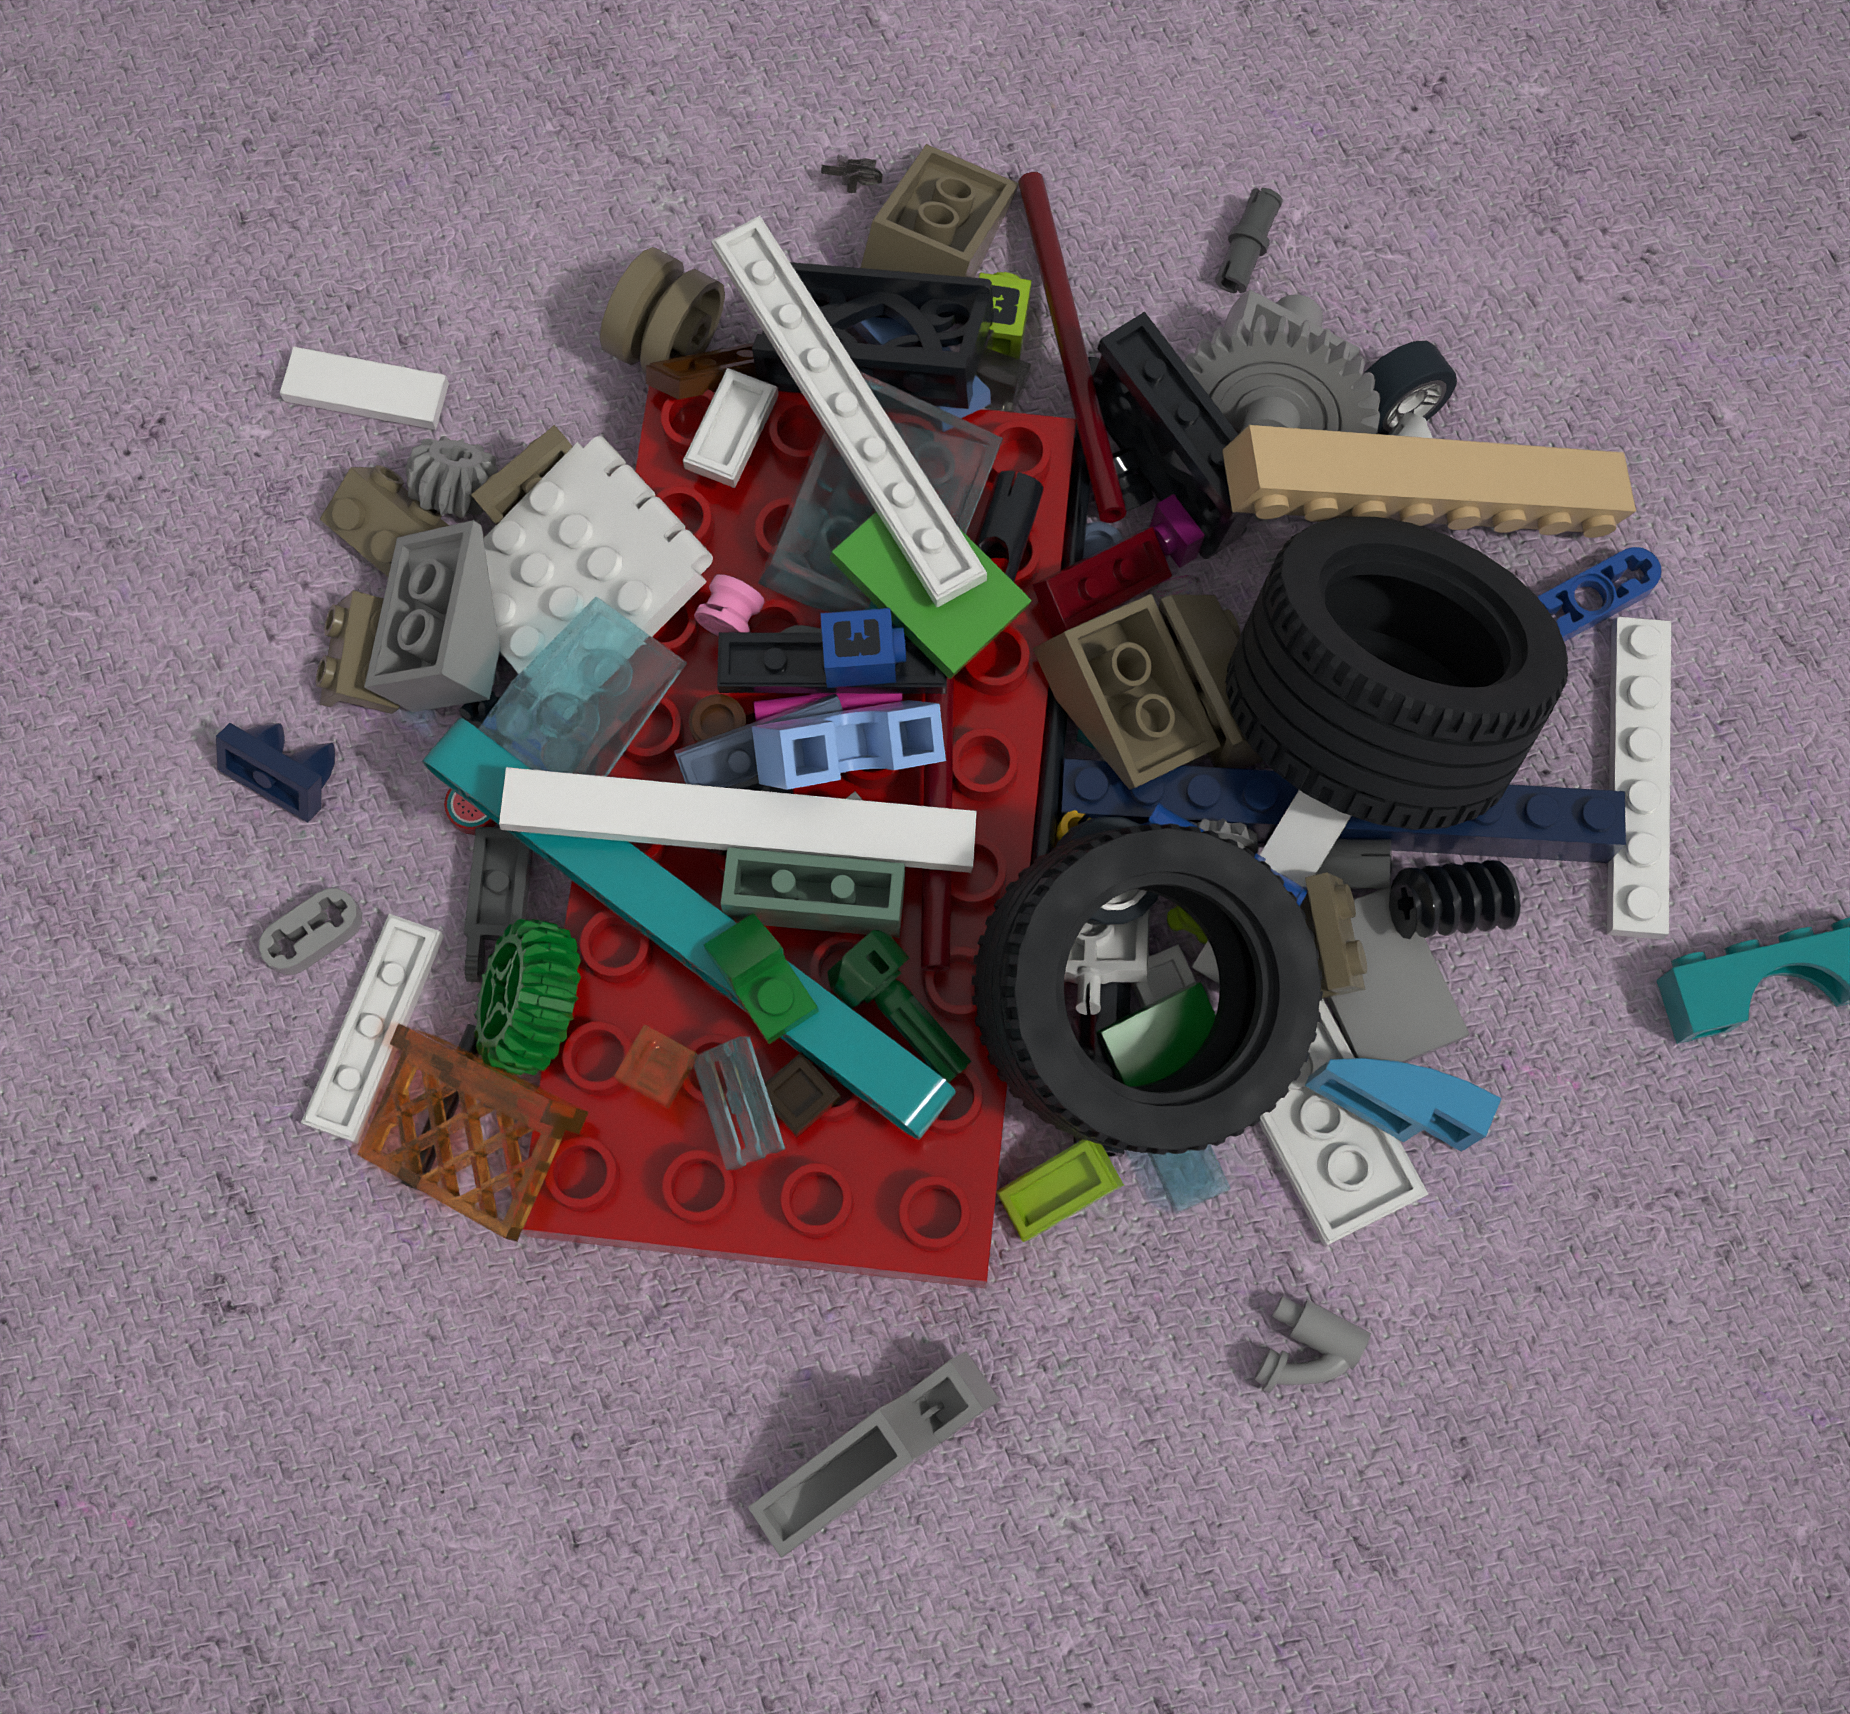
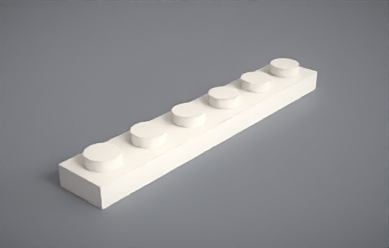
(1642, 769)

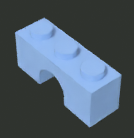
(825, 745)

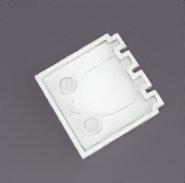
(583, 536)

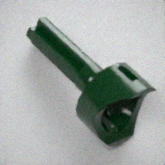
(871, 973)

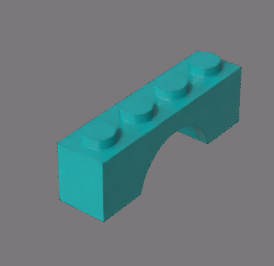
(1716, 993)

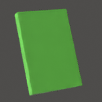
(946, 633)

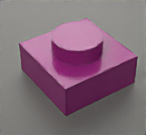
(1176, 531)

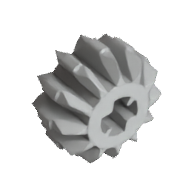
(446, 475)

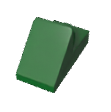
(761, 977)

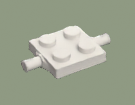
(1105, 956)

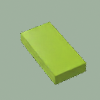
(1059, 1188)

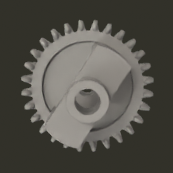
(1285, 369)

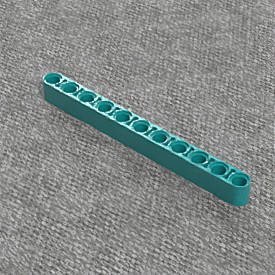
(683, 922)

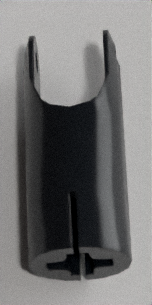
(1009, 518)

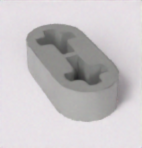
(303, 921)

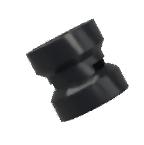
(1133, 488)

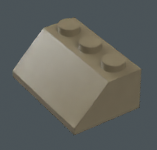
(1205, 642)

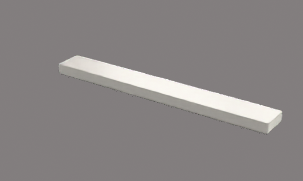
(849, 412)
(736, 819)

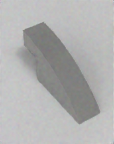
(873, 1453)

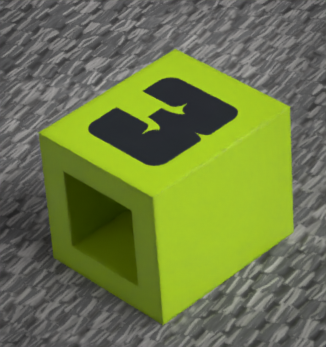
(1011, 309)

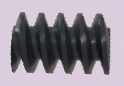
(1454, 899)

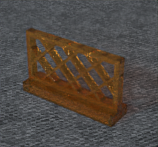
(496, 1090)

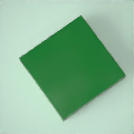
(1158, 1036)

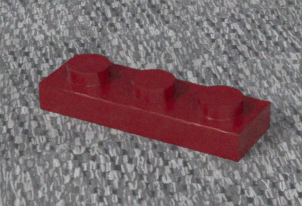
(1102, 581)

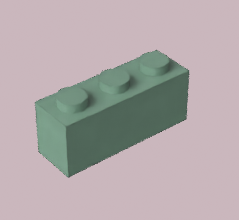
(814, 891)

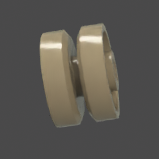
(660, 311)

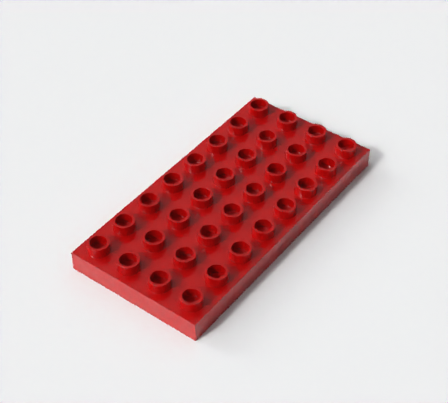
(853, 1184)

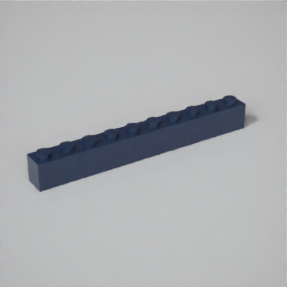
(1523, 823)

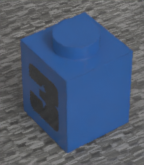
(861, 647)

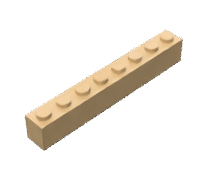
(1426, 481)

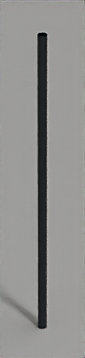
(1056, 716)

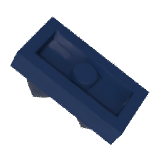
(258, 763)

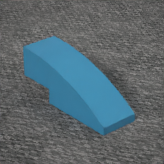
(1408, 1099)

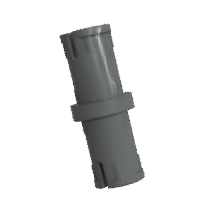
(1248, 240)

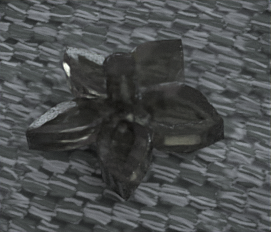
(854, 171)

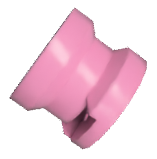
(729, 606)

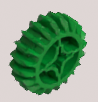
(527, 997)

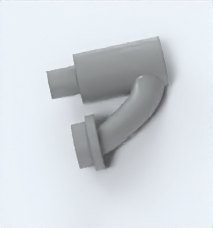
(1323, 1331)

